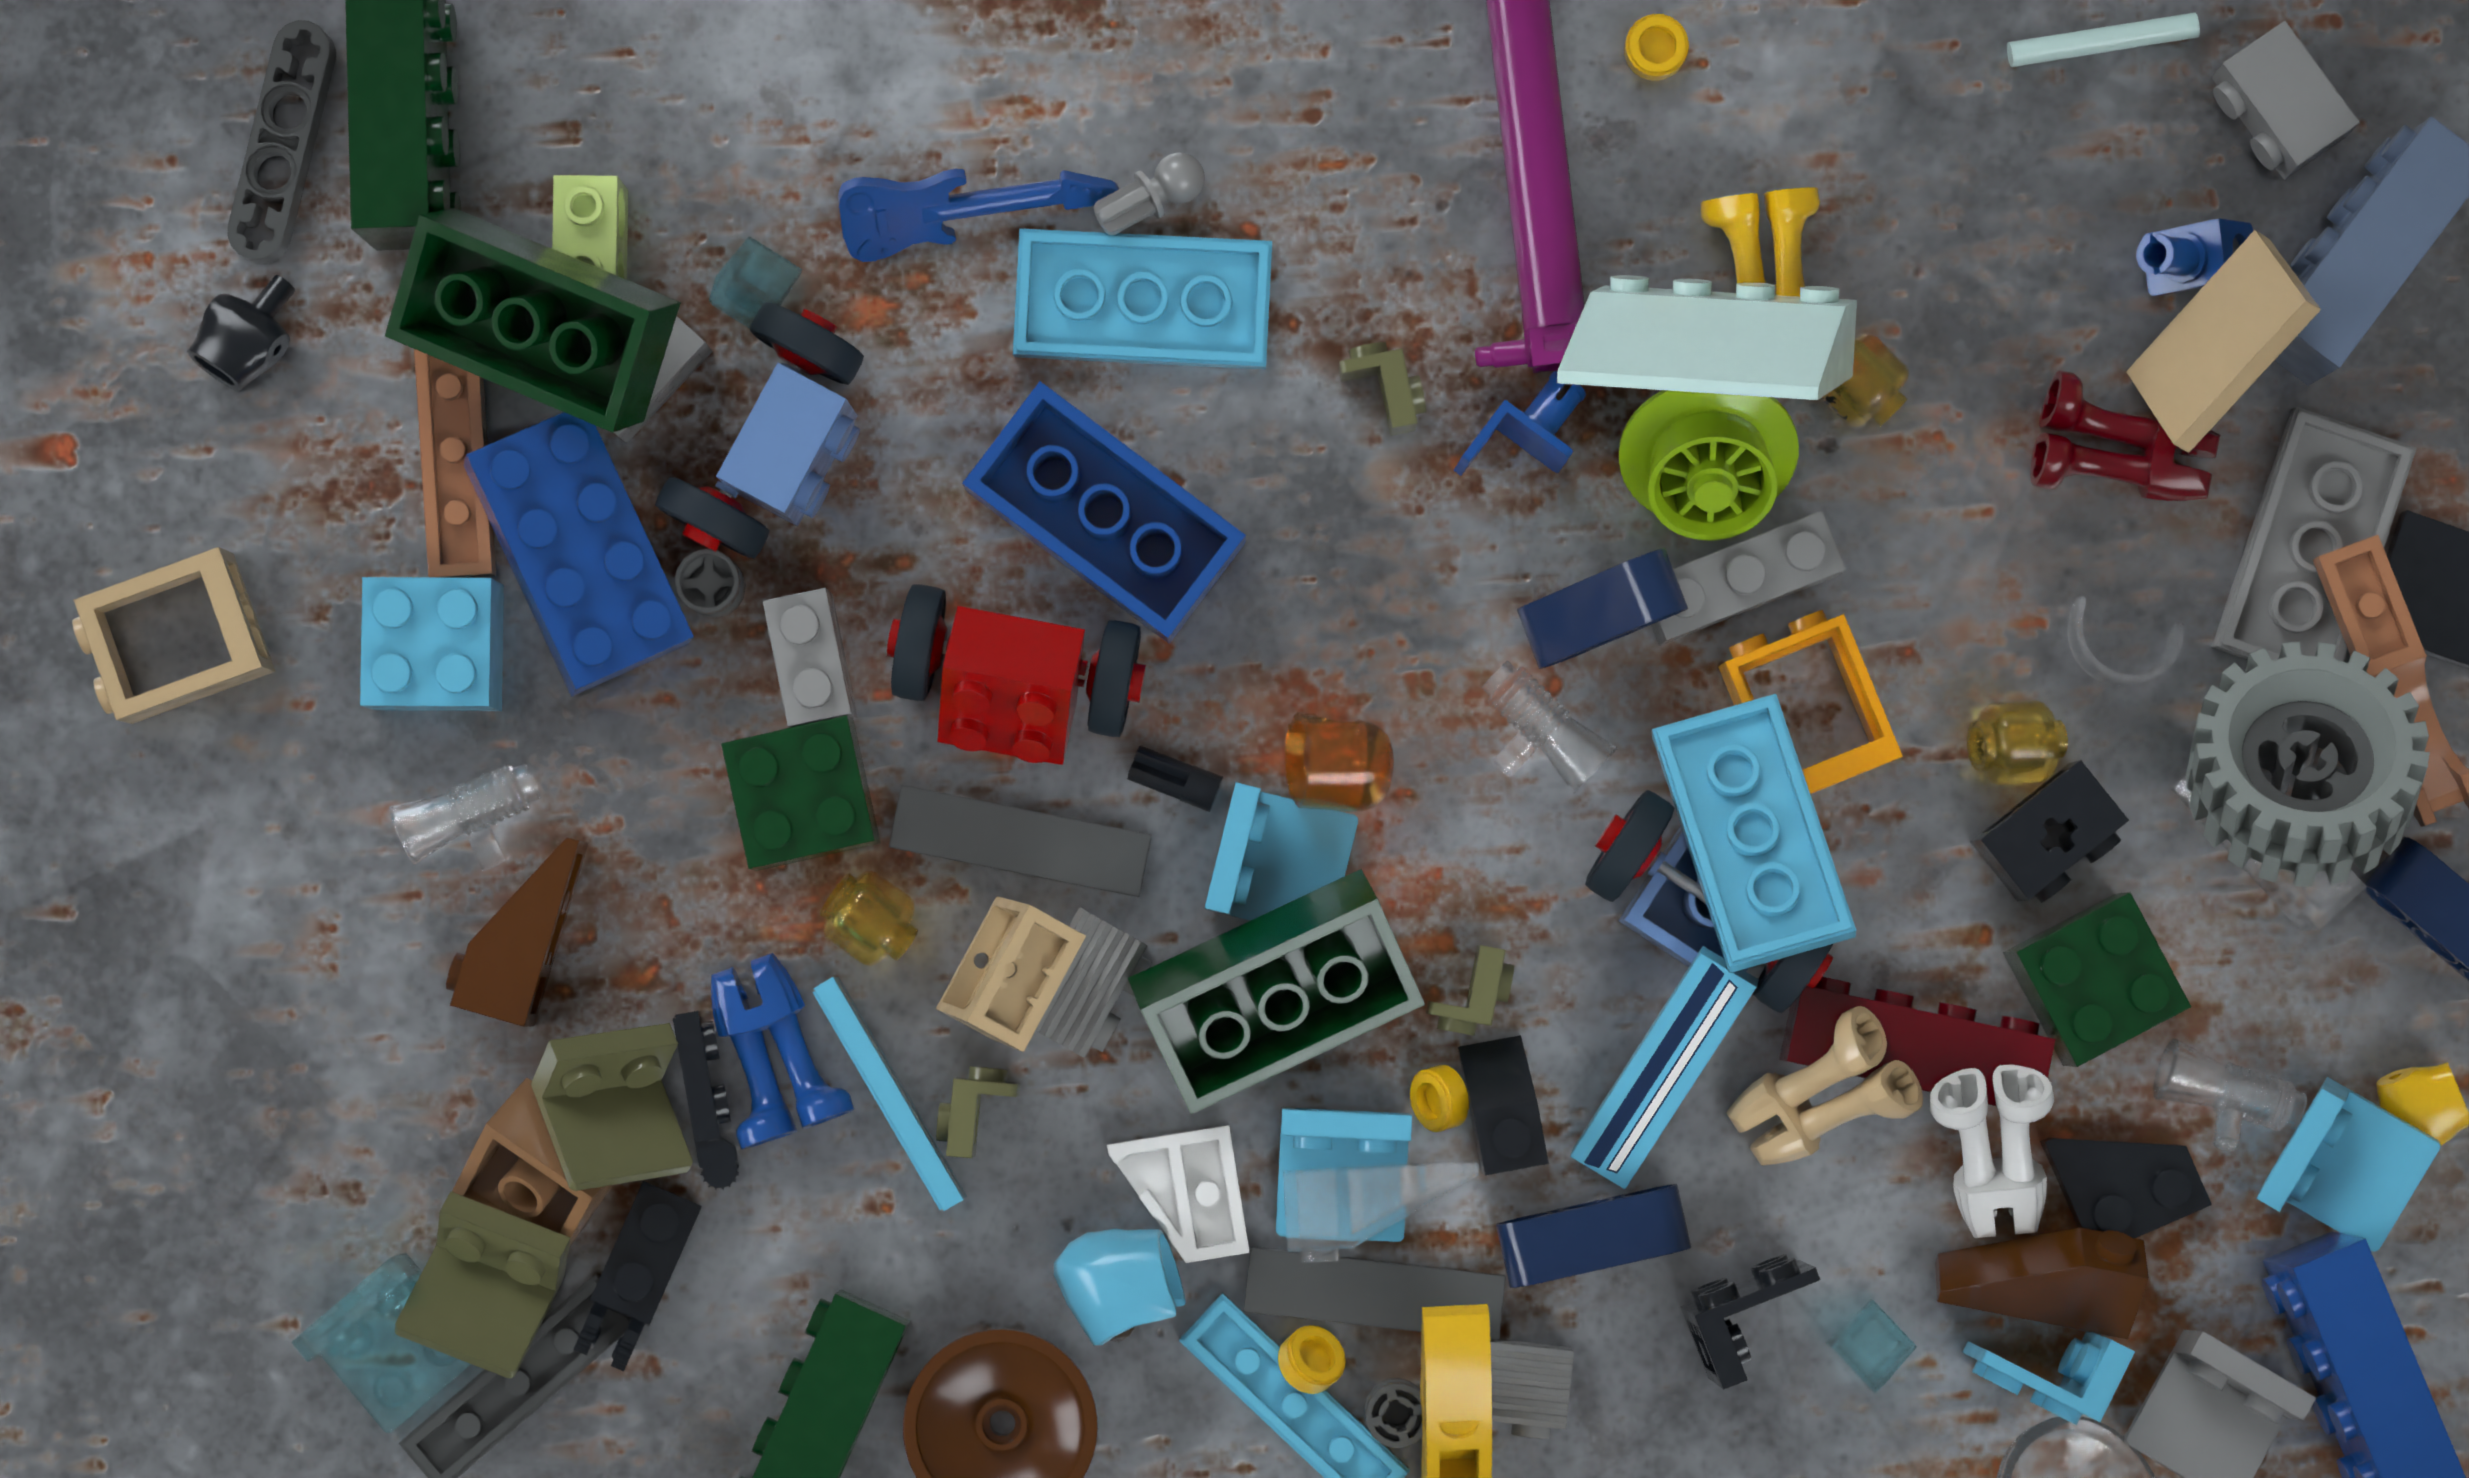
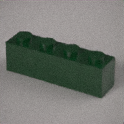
(830, 1389)

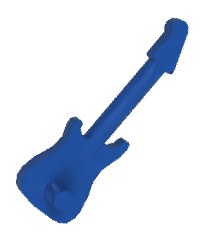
(890, 215)

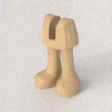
(1857, 1047)

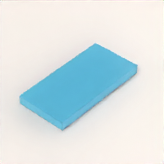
(1142, 299)
(1753, 833)

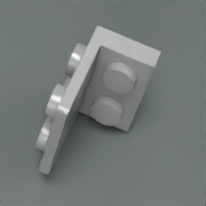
(2213, 1411)

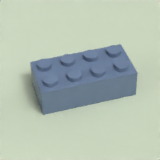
(2376, 242)

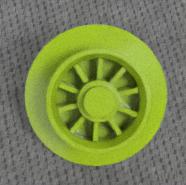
(1708, 460)

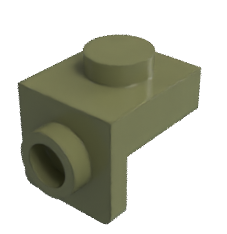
(1401, 394)
(1489, 983)
(960, 1119)

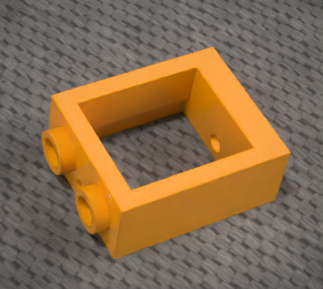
(1805, 633)

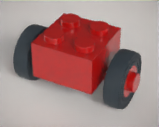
(1010, 677)

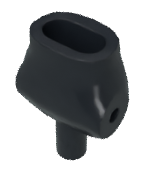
(242, 337)

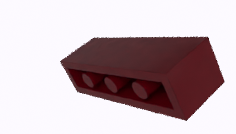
(1923, 1040)

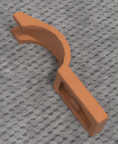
(2380, 627)

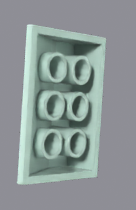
(1712, 339)

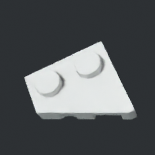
(1189, 1189)

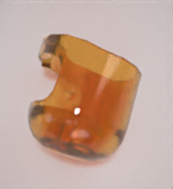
(1347, 763)

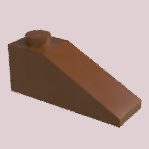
(515, 951)
(2053, 1278)

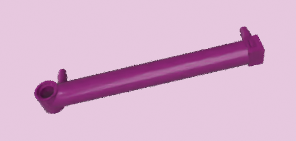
(1535, 186)

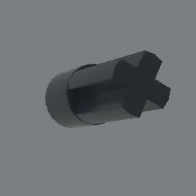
(1175, 778)

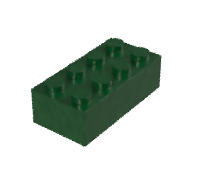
(399, 116)
(532, 319)
(1276, 991)

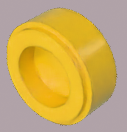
(1656, 47)
(1439, 1098)
(1311, 1359)

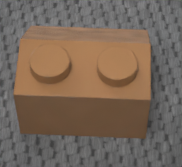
(521, 1173)

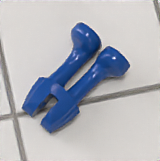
(745, 1026)

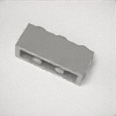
(1752, 575)

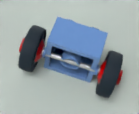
(784, 442)
(1671, 904)

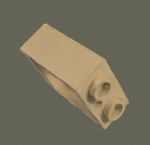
(232, 610)
(1024, 969)

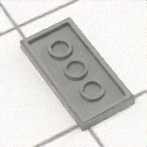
(2322, 494)

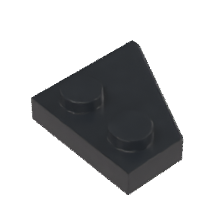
(2126, 1183)

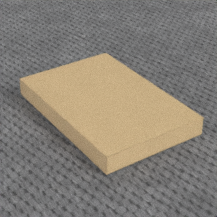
(2222, 341)

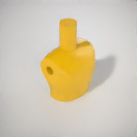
(2425, 1099)

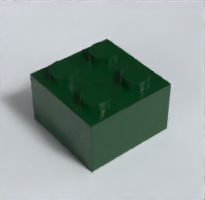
(800, 793)
(2097, 979)

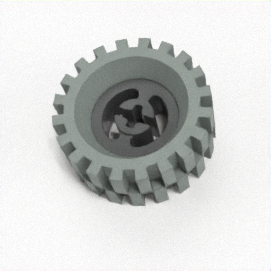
(2275, 722)

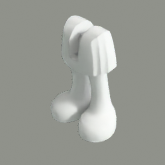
(2004, 1182)

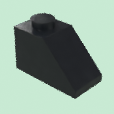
(1503, 1106)

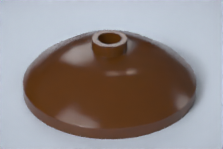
(990, 1372)

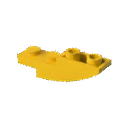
(1456, 1392)

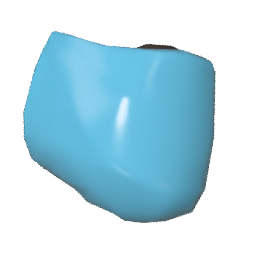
(1119, 1281)

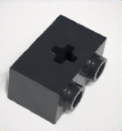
(2069, 799)

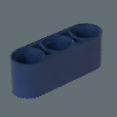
(1602, 608)
(2425, 900)
(1593, 1236)

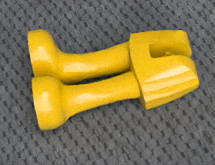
(1740, 221)

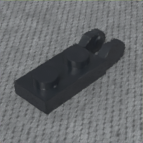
(706, 1102)
(639, 1267)

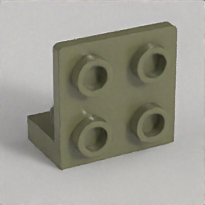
(610, 1107)
(484, 1286)

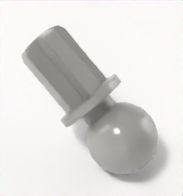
(1176, 179)

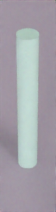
(2103, 39)

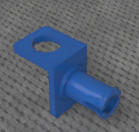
(2188, 254)
(1534, 428)

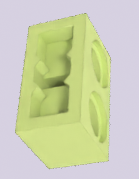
(591, 220)

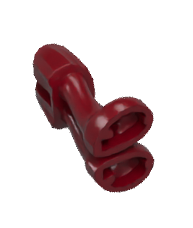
(2152, 470)

